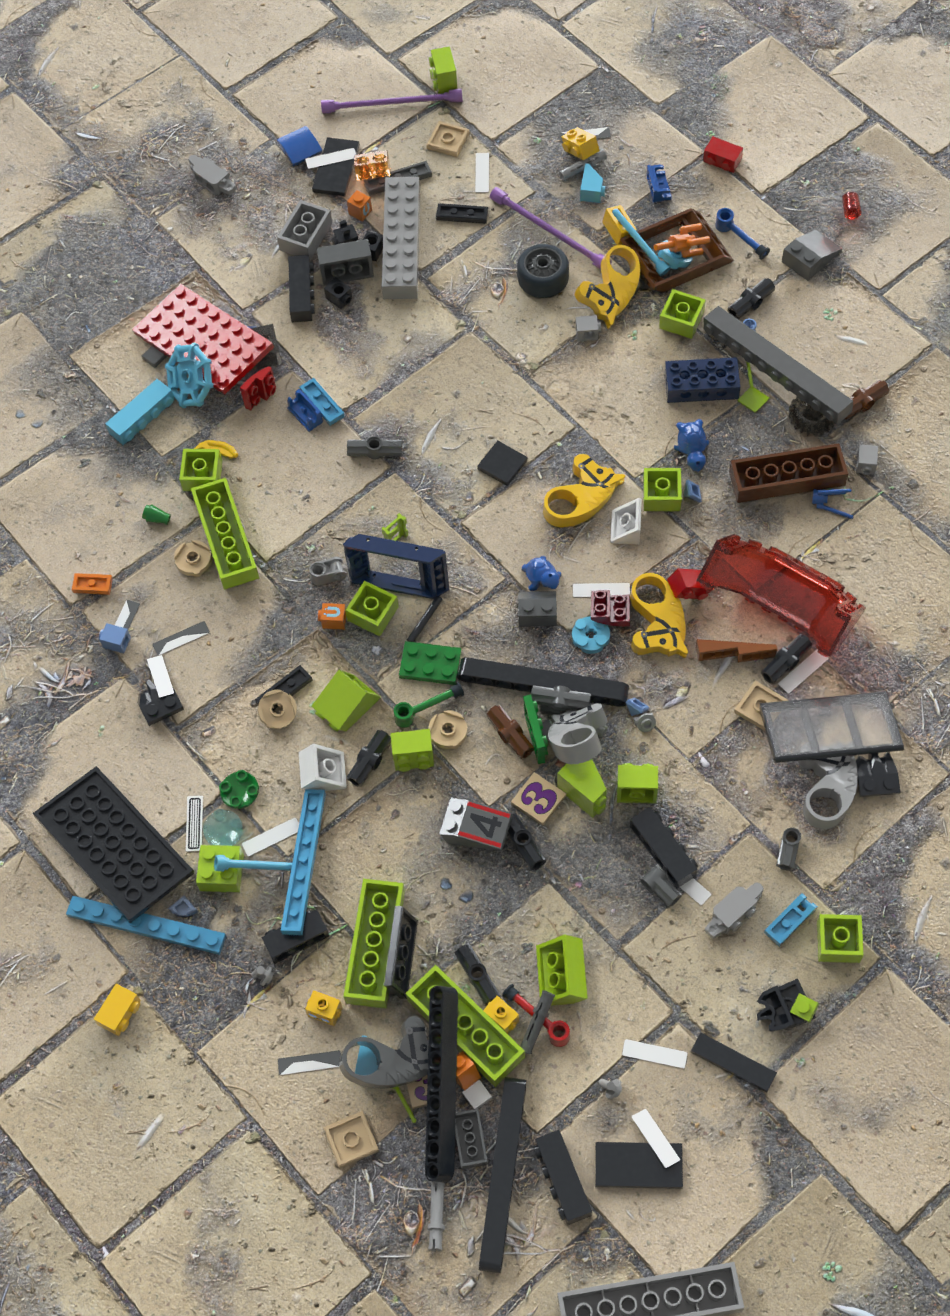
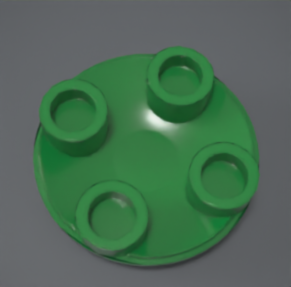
(239, 789)

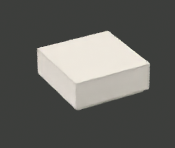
(477, 1095)

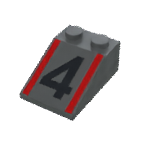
(475, 825)

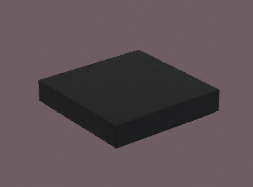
(502, 463)

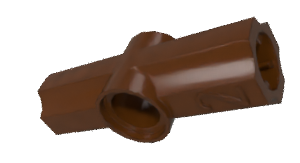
(865, 398)
(510, 731)

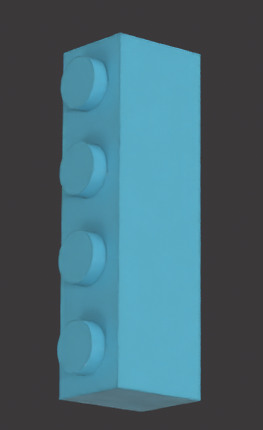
(140, 412)

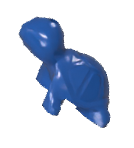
(692, 442)
(541, 571)

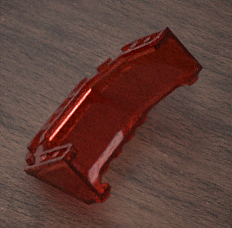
(785, 588)

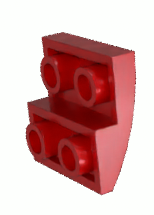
(258, 386)

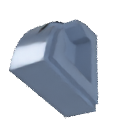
(183, 908)

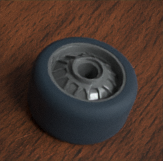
(543, 271)

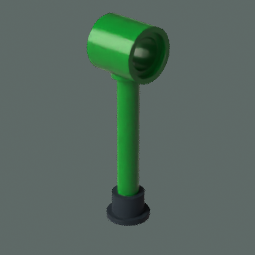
(404, 707)

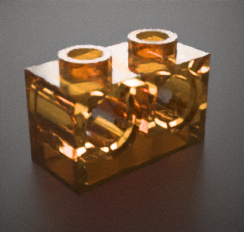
(372, 165)

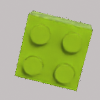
(443, 70)
(682, 314)
(200, 467)
(662, 489)
(372, 608)
(412, 750)
(637, 783)
(218, 881)
(840, 938)

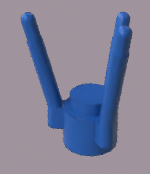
(821, 497)

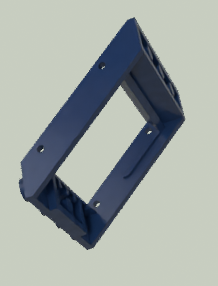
(430, 560)

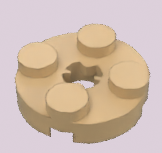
(193, 568)
(281, 699)
(458, 727)

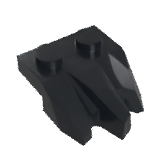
(158, 708)
(877, 775)
(778, 1006)

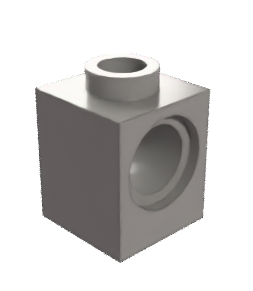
(587, 328)
(867, 459)

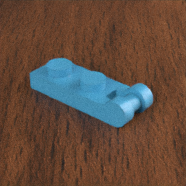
(790, 920)

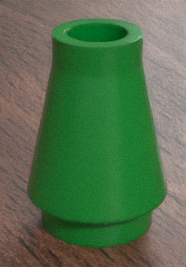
(156, 515)

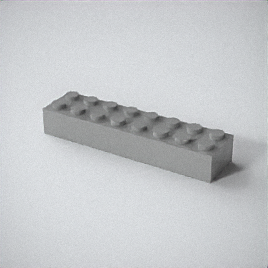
(401, 238)
(683, 1293)

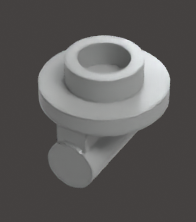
(645, 722)
(264, 975)
(613, 1088)

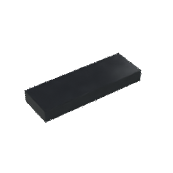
(462, 213)
(290, 683)

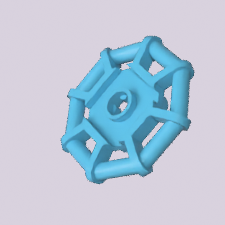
(178, 378)

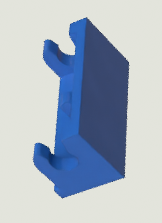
(658, 183)
(304, 411)

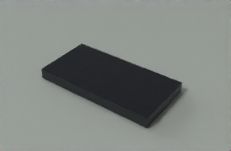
(335, 177)
(400, 952)
(635, 1166)

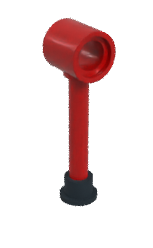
(513, 995)

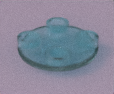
(222, 828)

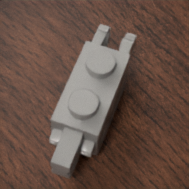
(211, 176)
(733, 909)

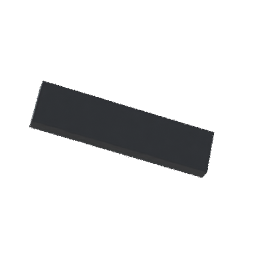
(733, 1062)

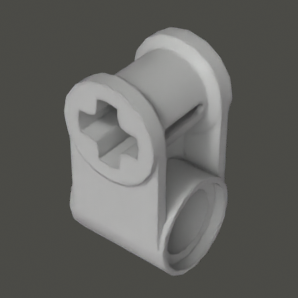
(328, 571)

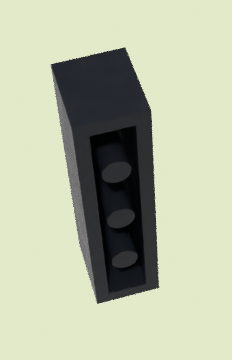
(300, 288)
(663, 847)
(563, 1177)

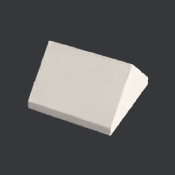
(626, 523)

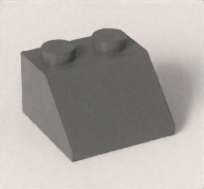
(537, 608)

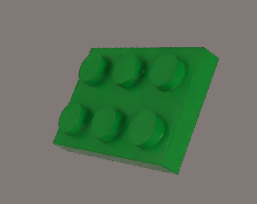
(430, 663)
(535, 728)

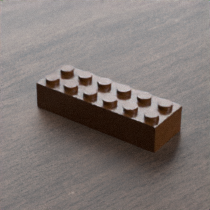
(788, 473)

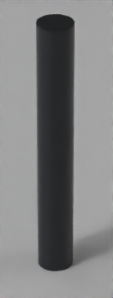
(425, 618)

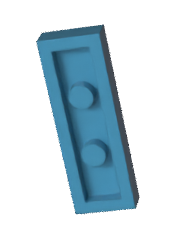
(329, 409)

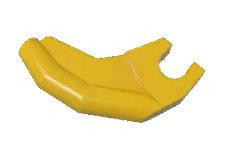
(225, 449)

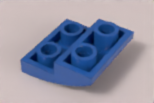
(299, 145)

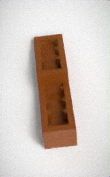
(742, 650)

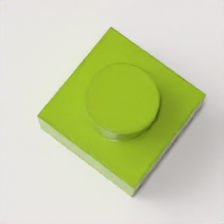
(804, 1008)

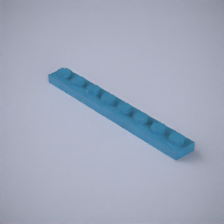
(303, 862)
(147, 925)

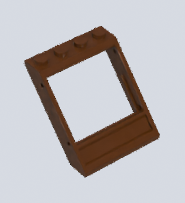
(714, 252)

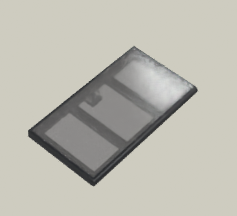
(830, 727)

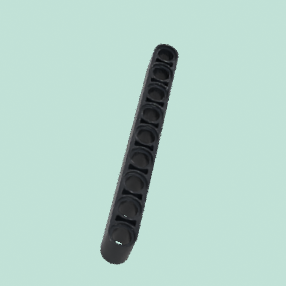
(524, 678)
(441, 1084)
(502, 1175)

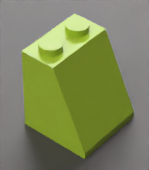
(344, 701)
(583, 786)

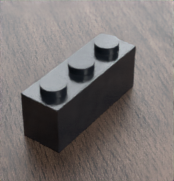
(283, 946)

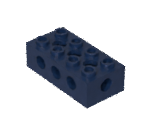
(702, 380)

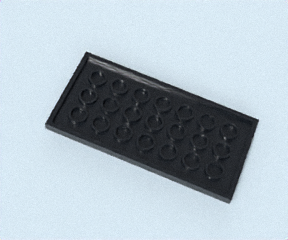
(113, 844)

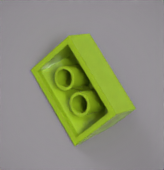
(562, 969)

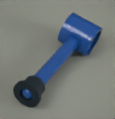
(725, 223)

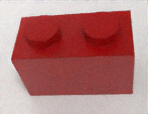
(723, 154)
(685, 586)

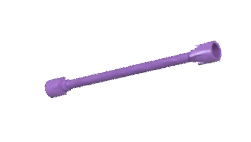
(452, 96)
(501, 197)

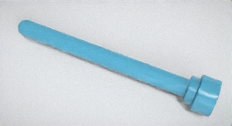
(661, 266)
(223, 863)

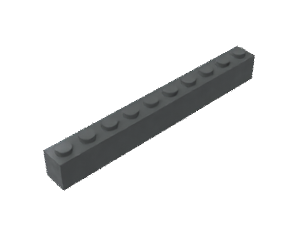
(778, 365)

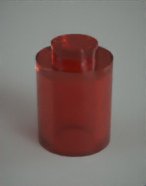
(851, 205)

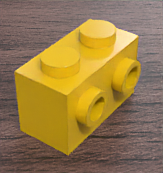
(580, 143)
(117, 1010)

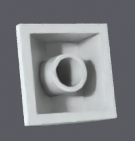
(322, 768)

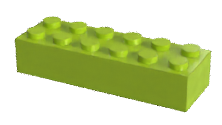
(225, 533)
(371, 943)
(477, 1034)

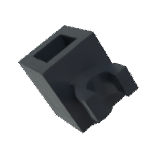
(344, 234)

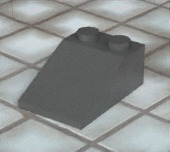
(809, 254)

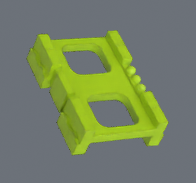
(400, 528)

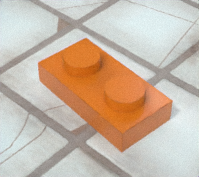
(92, 583)

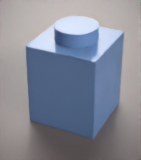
(114, 638)

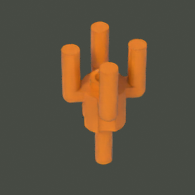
(684, 241)

